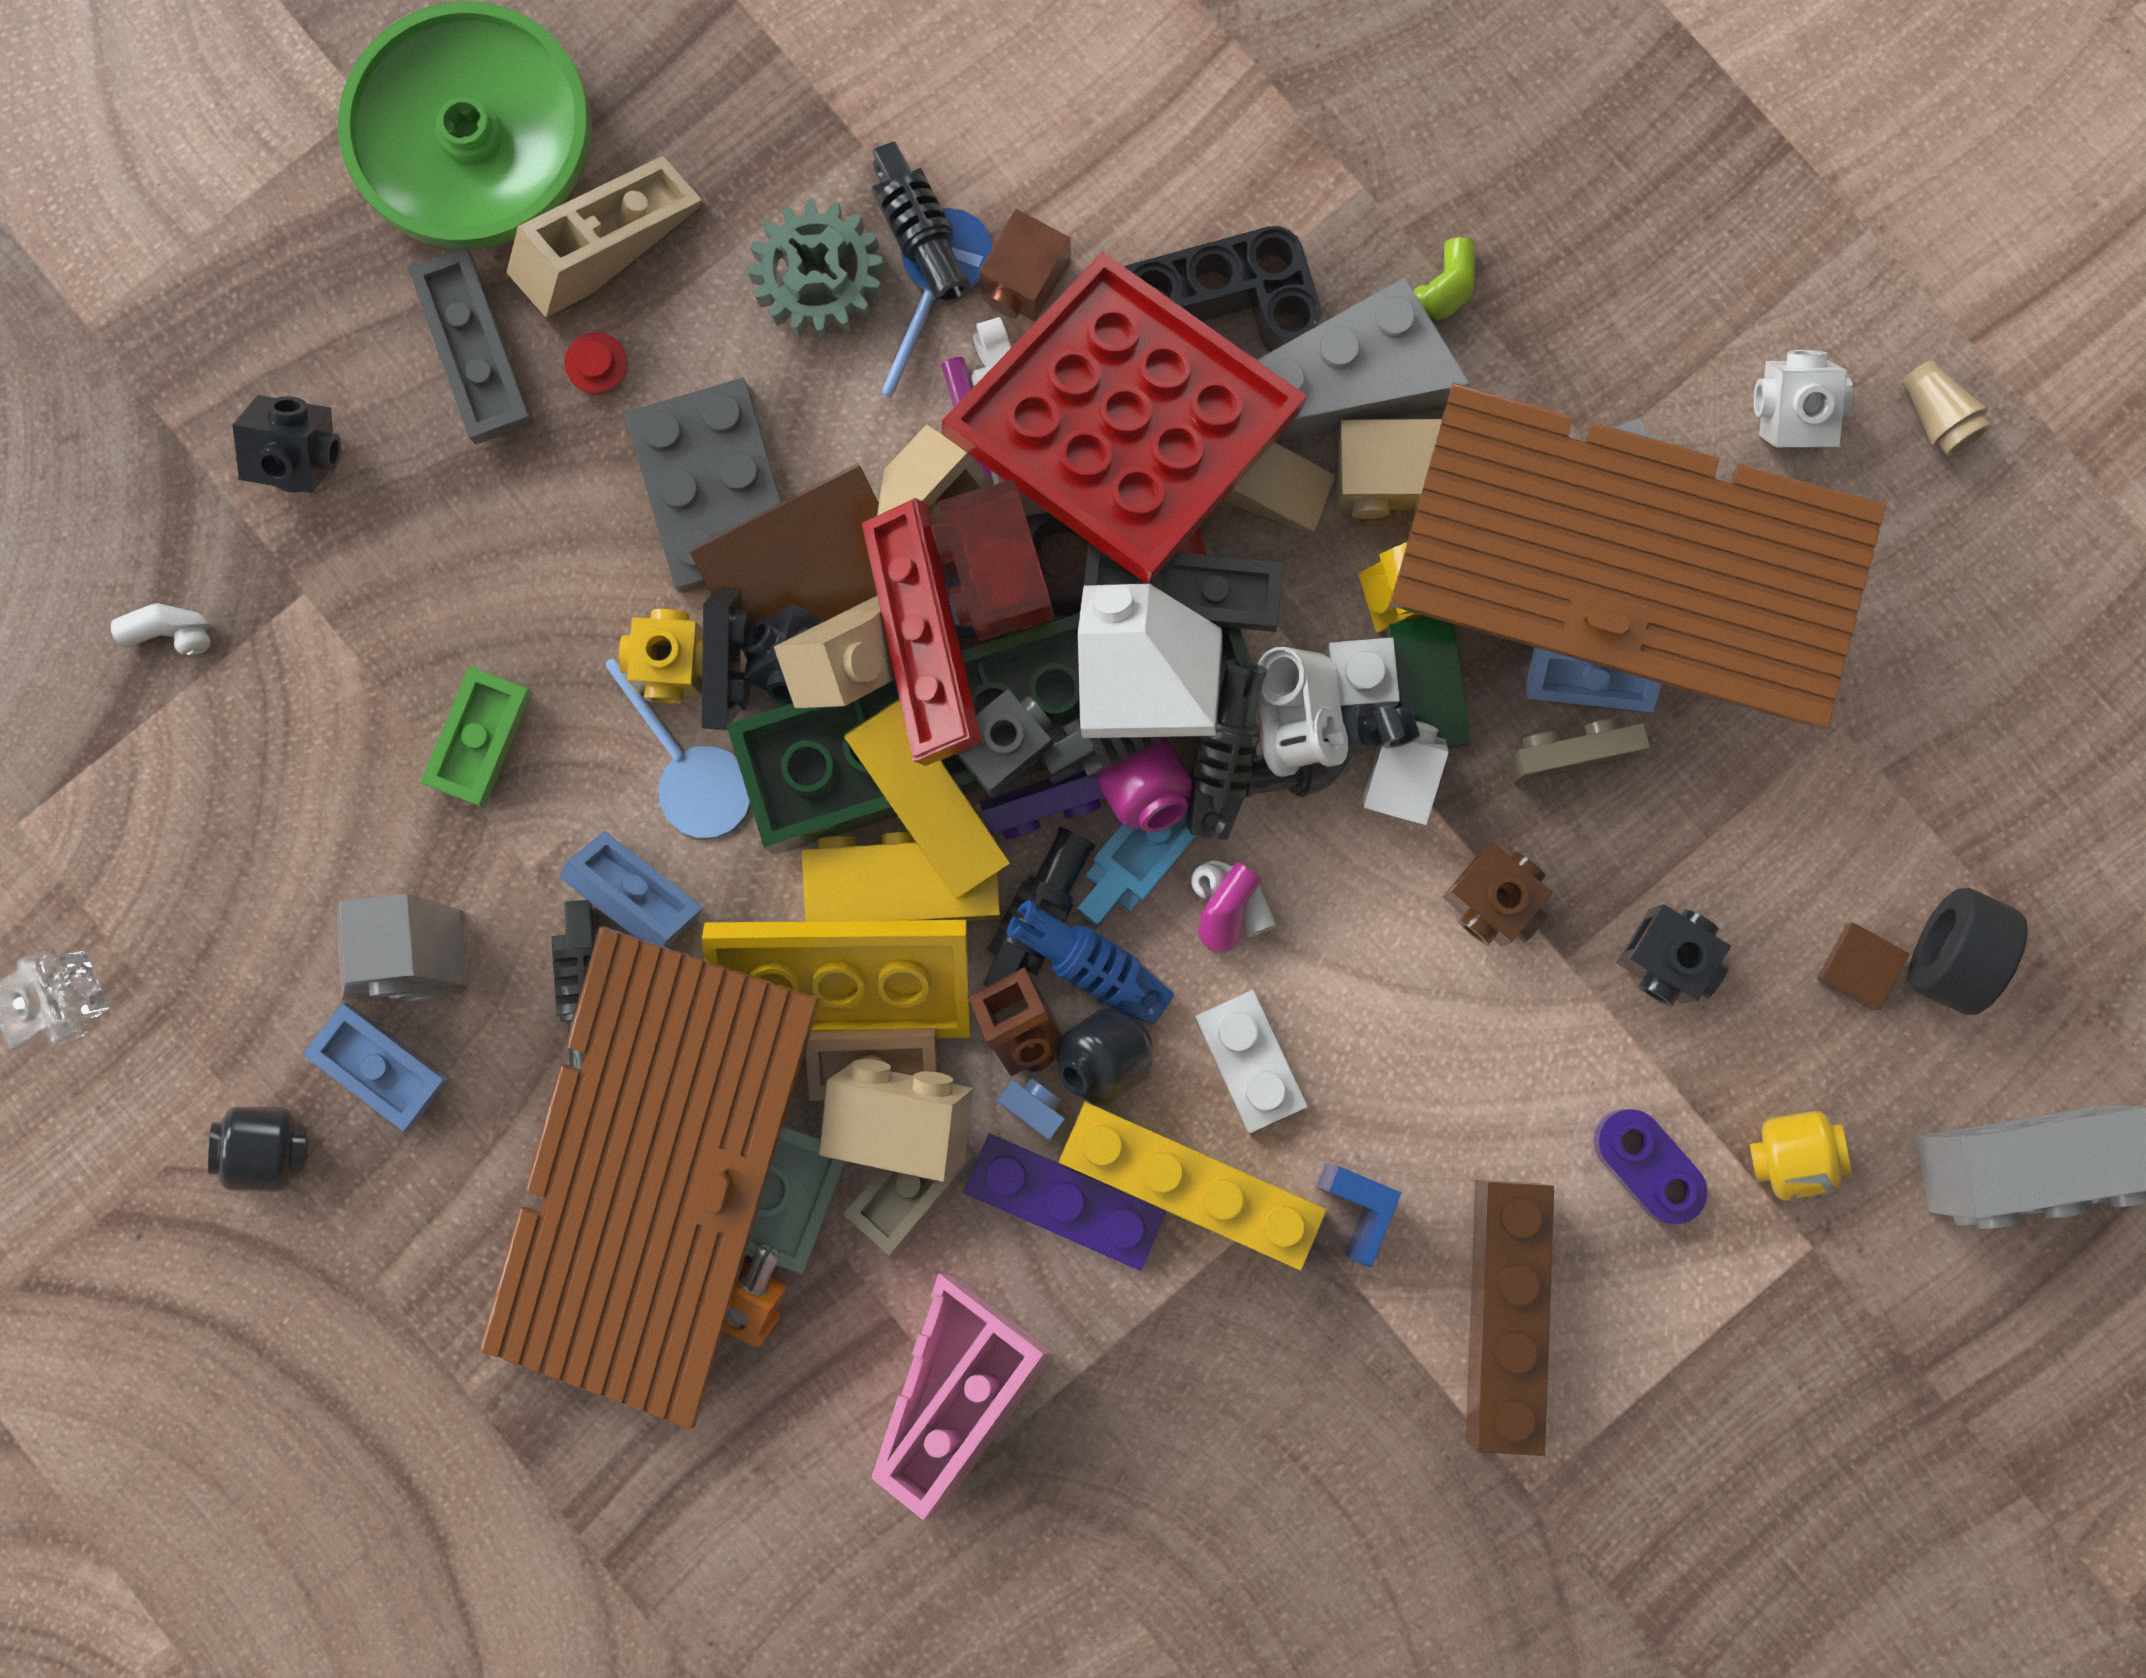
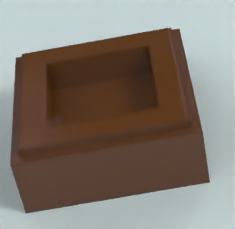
(1863, 966)

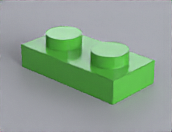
(476, 737)

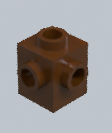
(1476, 897)

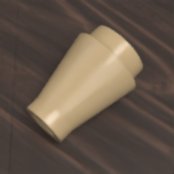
(1946, 409)

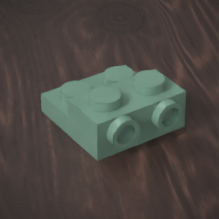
(795, 1199)

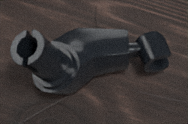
(1365, 729)

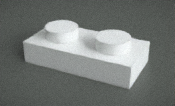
(1250, 1061)

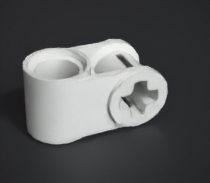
(1302, 713)

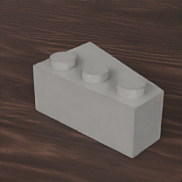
(1367, 364)
(400, 948)

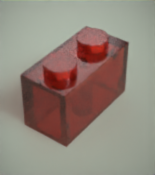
(994, 560)

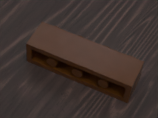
(1510, 1317)

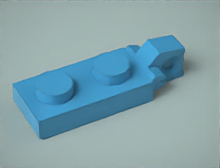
(1131, 868)

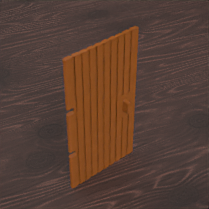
(1638, 556)
(649, 1176)

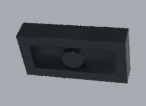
(724, 636)

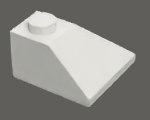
(1146, 665)

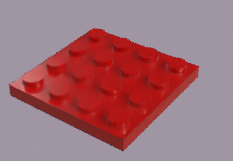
(1124, 416)

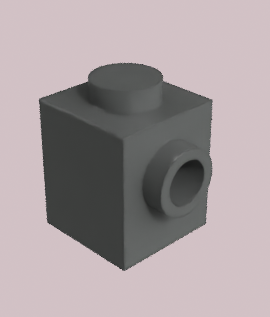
(1011, 742)

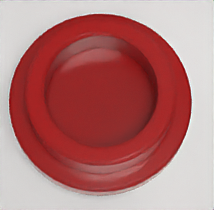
(596, 363)

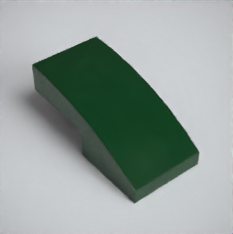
(1431, 676)

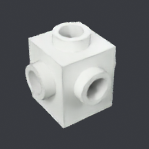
(1803, 400)

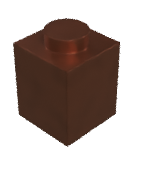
(1024, 266)

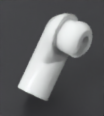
(1257, 913)

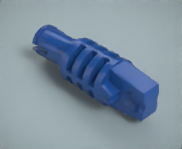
(1093, 964)

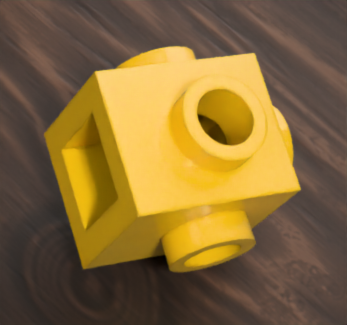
(677, 674)

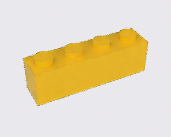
(1192, 1185)

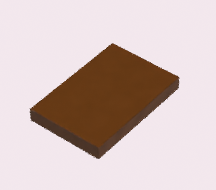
(798, 551)

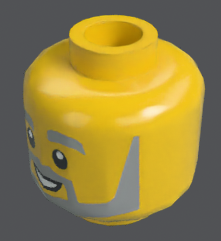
(1801, 1156)

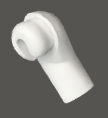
(163, 620)

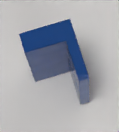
(1378, 1208)

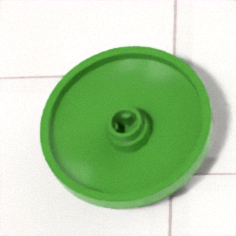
(464, 124)

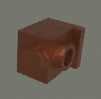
(1026, 1039)

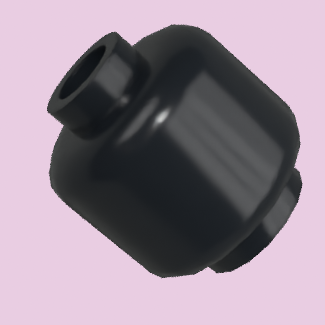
(1104, 1056)
(256, 1149)

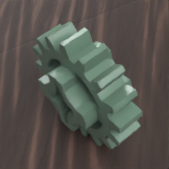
(816, 242)

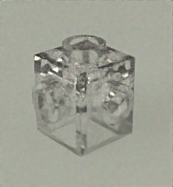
(49, 999)

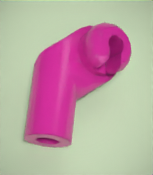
(1223, 915)

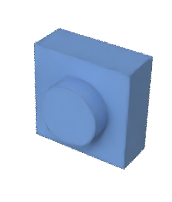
(1034, 1106)

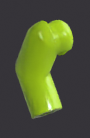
(1454, 286)

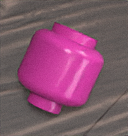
(1148, 789)

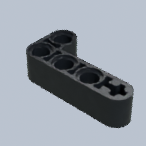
(1248, 283)

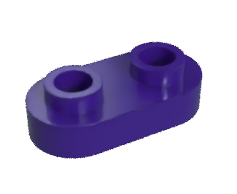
(1651, 1167)

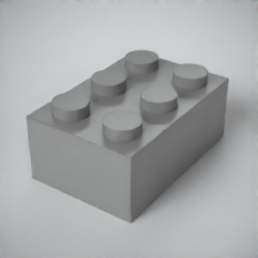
(2036, 1165)

